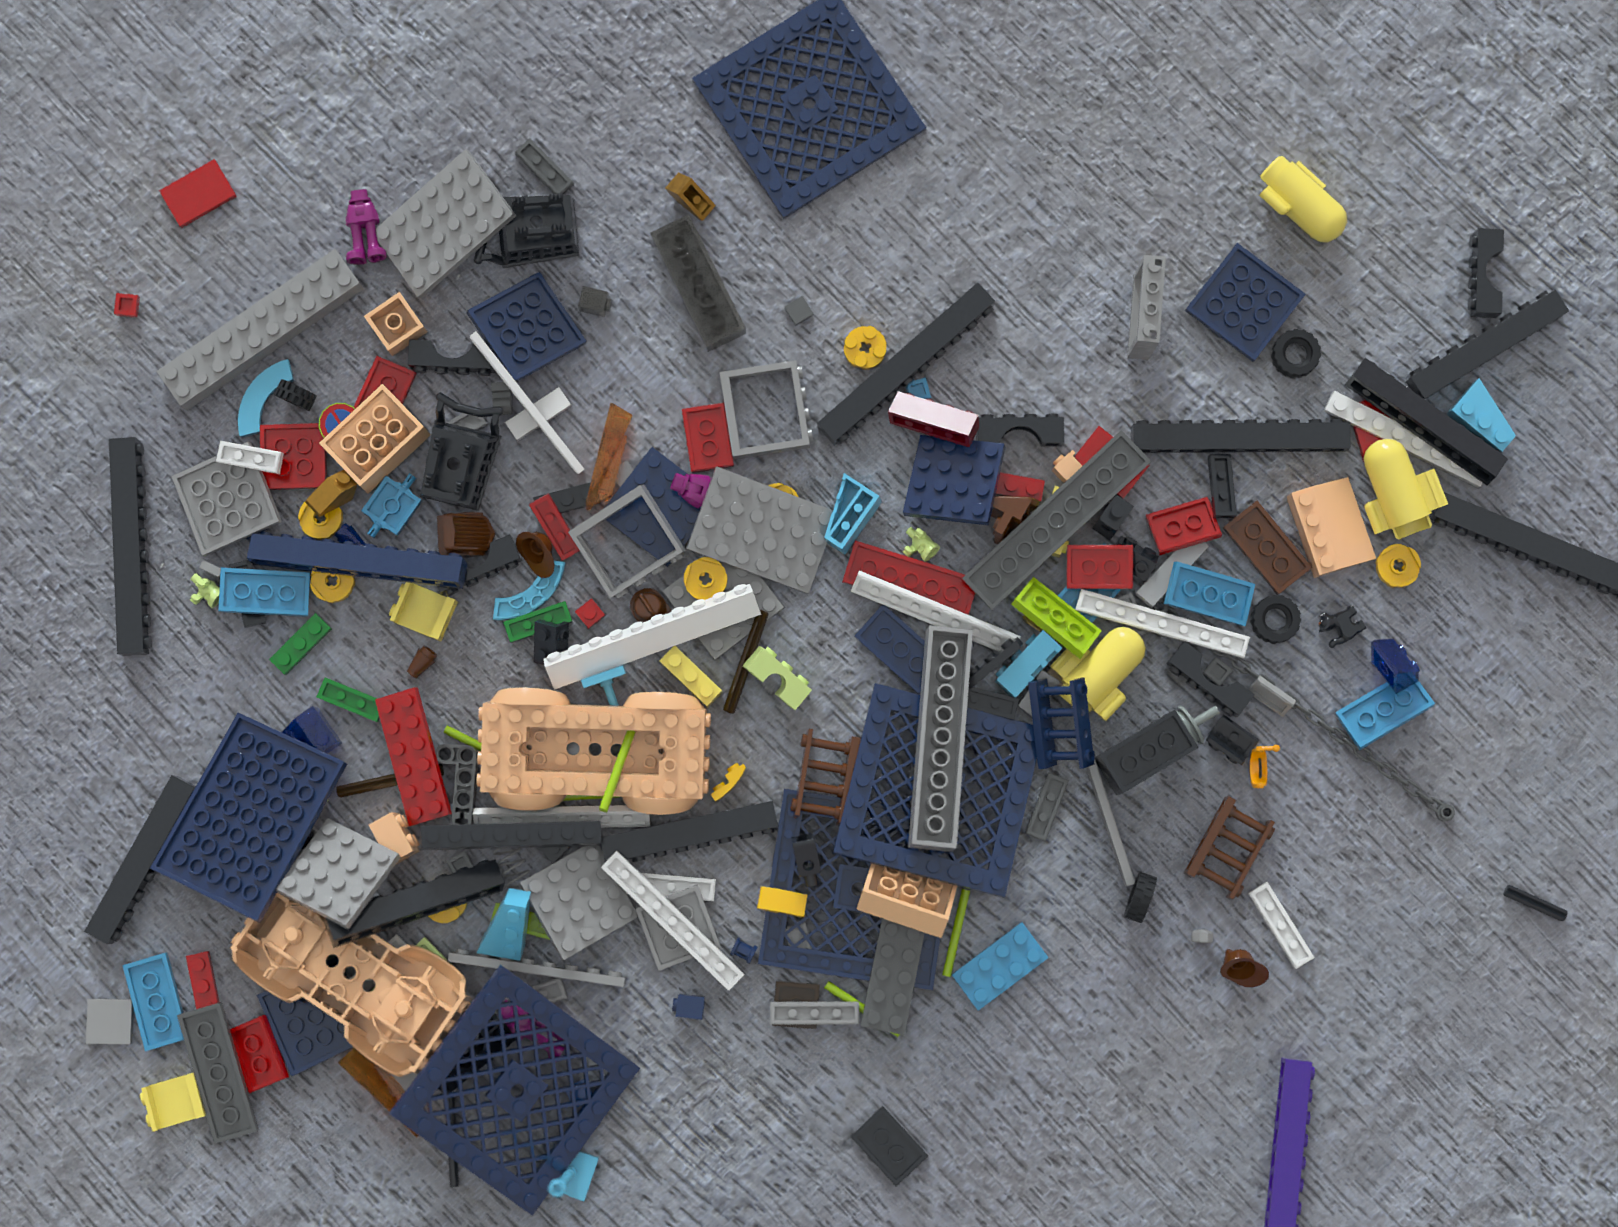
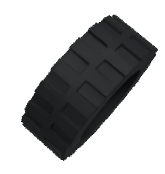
(1300, 337)
(1292, 619)
(1140, 897)

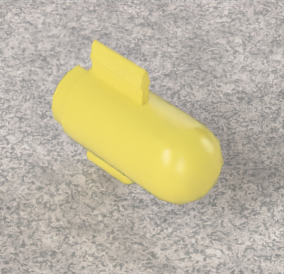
(1302, 198)
(1402, 496)
(1103, 669)

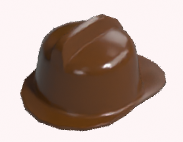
(537, 552)
(647, 604)
(1243, 969)

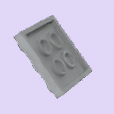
(665, 947)

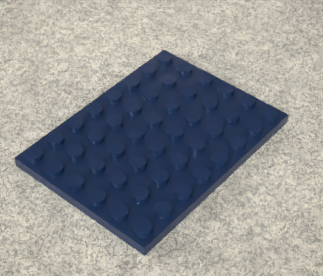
(249, 816)

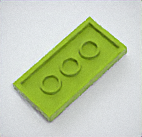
(1056, 617)

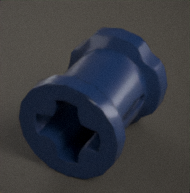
(743, 950)

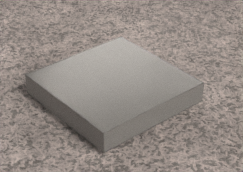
(109, 1021)

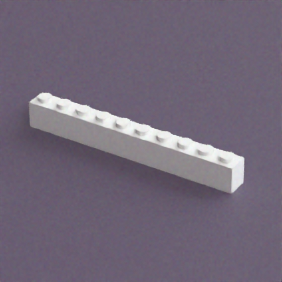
(651, 636)

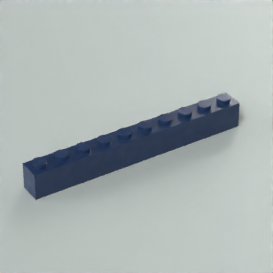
(357, 560)

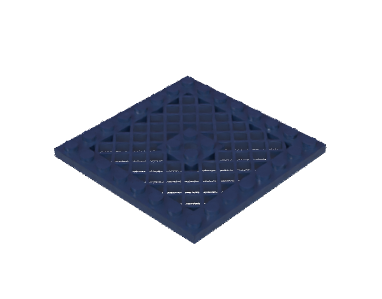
(786, 199)
(852, 845)
(812, 960)
(569, 1142)

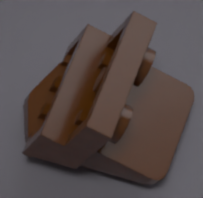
(1010, 513)
(464, 534)

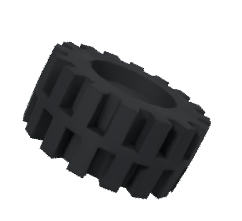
(295, 395)

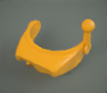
(1260, 752)

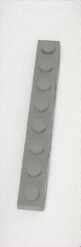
(548, 968)

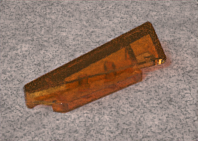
(609, 456)
(374, 1080)

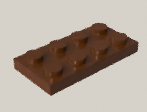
(1267, 547)

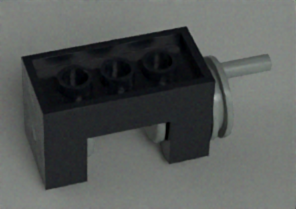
(1152, 748)

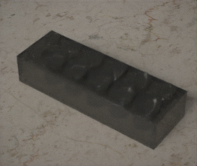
(698, 283)

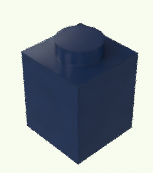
(689, 1006)

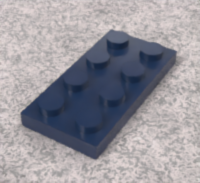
(894, 646)

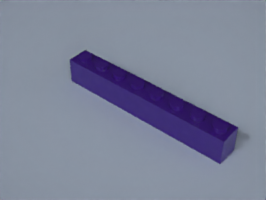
(1289, 1143)

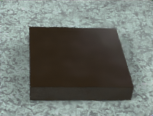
(796, 993)

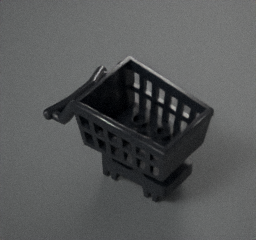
(555, 234)
(472, 448)

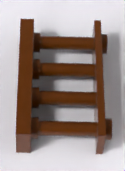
(846, 769)
(1207, 847)

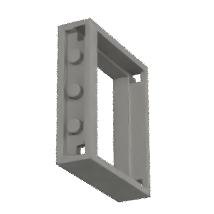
(1146, 307)
(803, 413)
(638, 579)

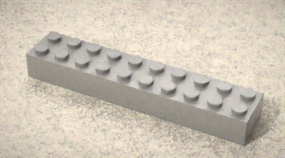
(260, 330)
(940, 739)

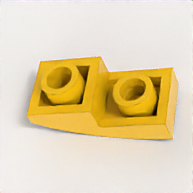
(734, 774)
(782, 901)

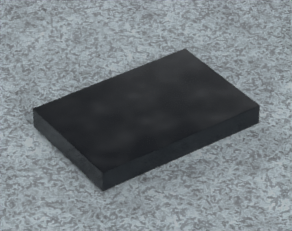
(889, 1146)

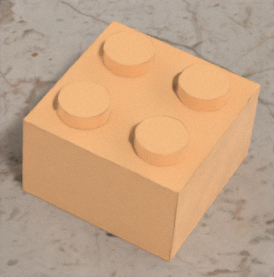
(395, 323)
(393, 833)

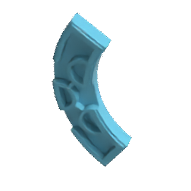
(256, 395)
(531, 598)

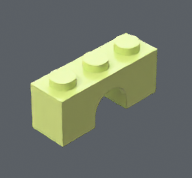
(792, 688)

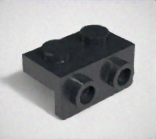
(1143, 558)
(549, 639)
(1231, 740)

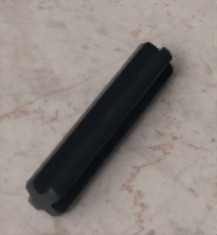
(1535, 903)

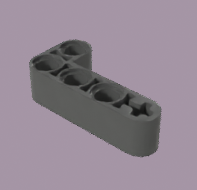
(459, 787)

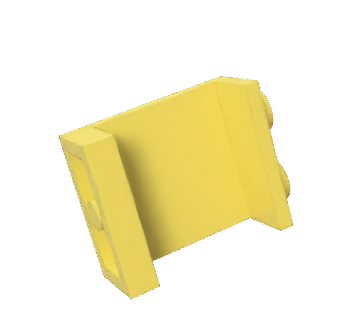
(423, 610)
(172, 1102)

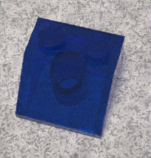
(1394, 664)
(313, 730)

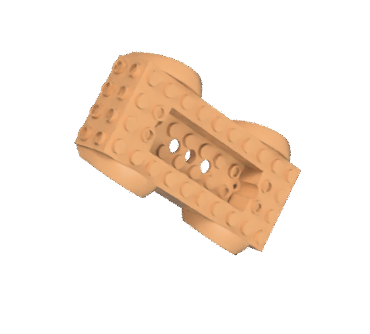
(529, 763)
(394, 1025)

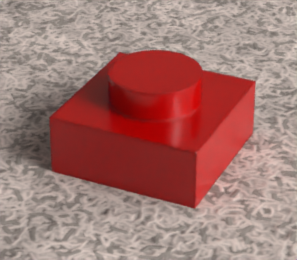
(126, 305)
(590, 613)

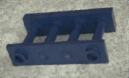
(1043, 727)

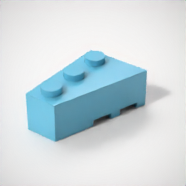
(1482, 416)
(851, 513)
(1027, 663)
(508, 928)

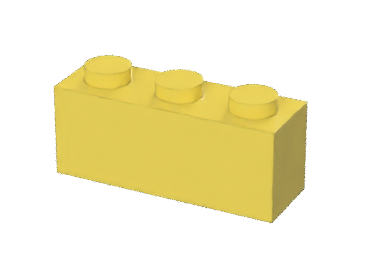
(691, 676)

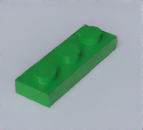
(523, 626)
(300, 644)
(348, 699)

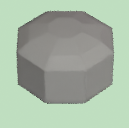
(1202, 936)

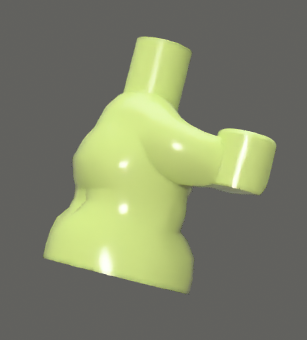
(922, 543)
(206, 589)

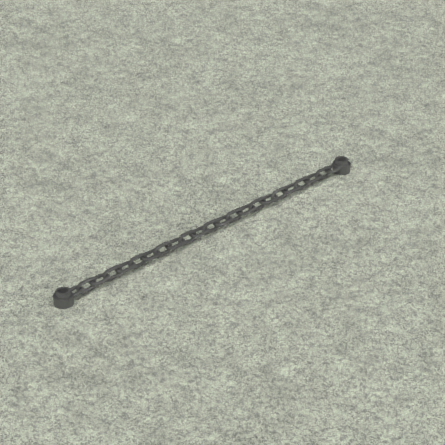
(1345, 740)

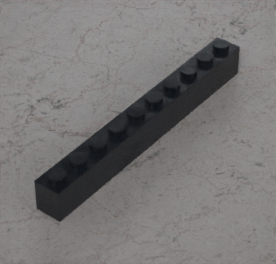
(906, 363)
(1241, 437)
(1528, 544)
(129, 546)

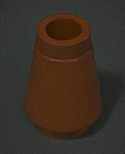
(422, 661)

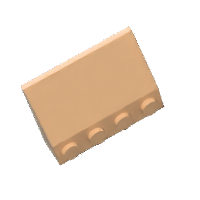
(375, 438)
(1330, 527)
(907, 899)

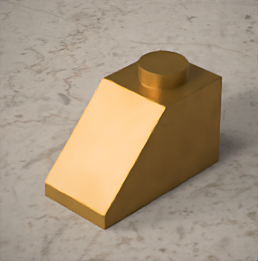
(690, 196)
(332, 493)

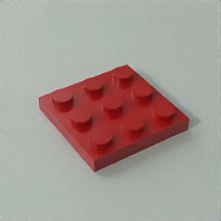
(303, 458)

